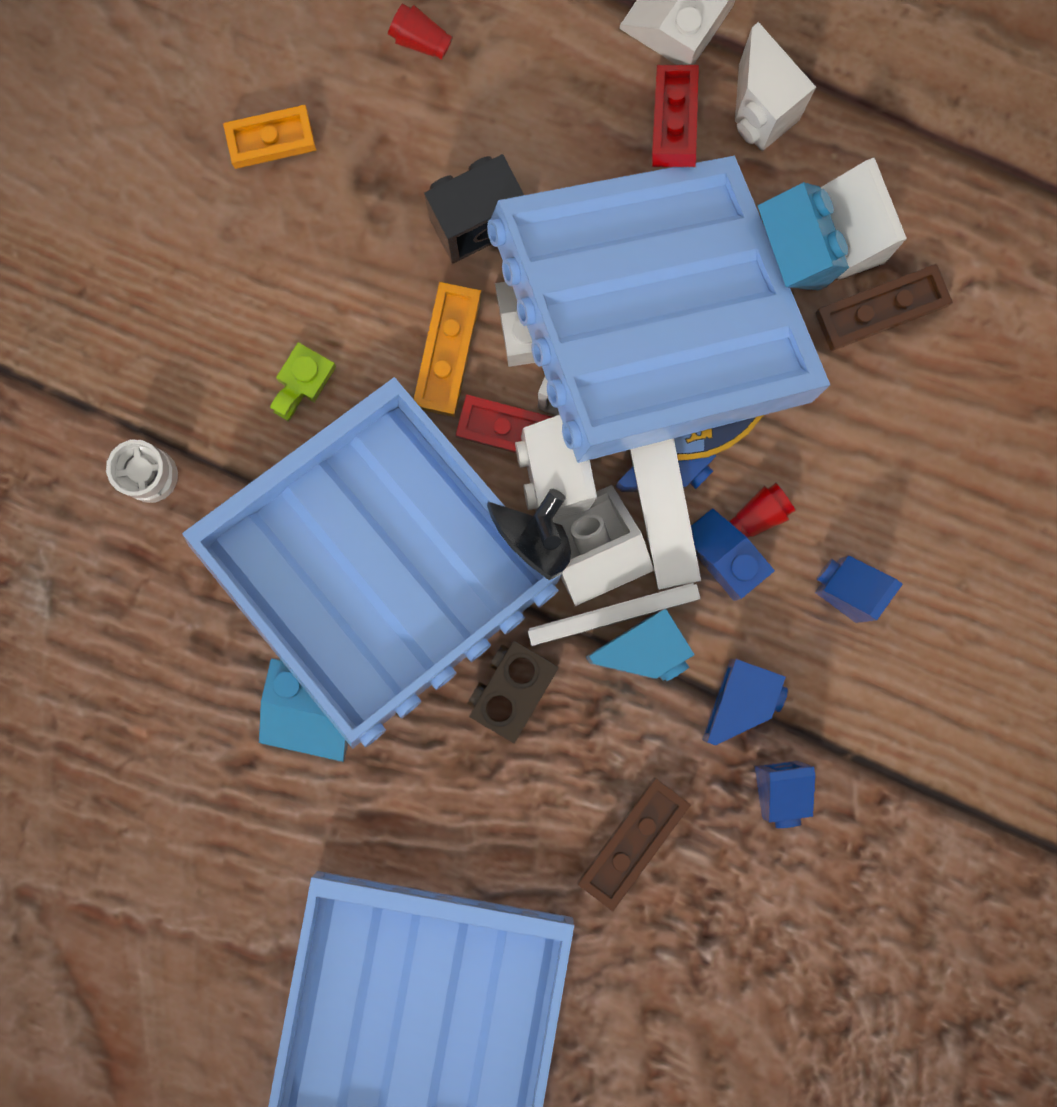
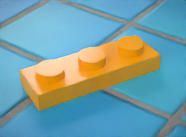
(447, 348)

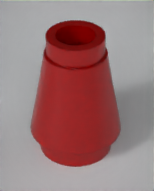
(419, 32)
(764, 511)

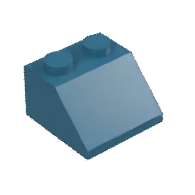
(804, 237)
(647, 649)
(294, 720)

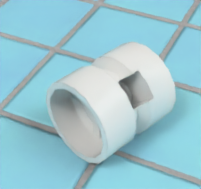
(141, 471)

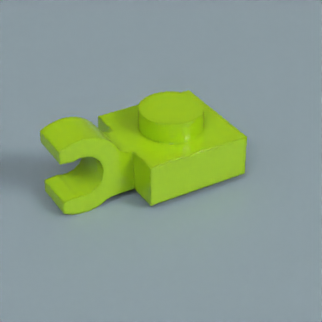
(303, 376)

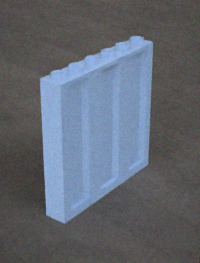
(655, 306)
(370, 562)
(419, 1000)

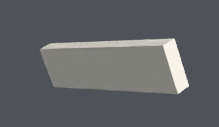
(665, 514)
(613, 614)

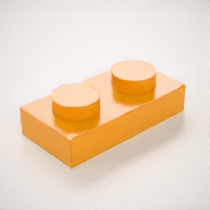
(269, 136)

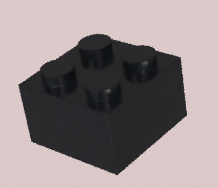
(466, 203)

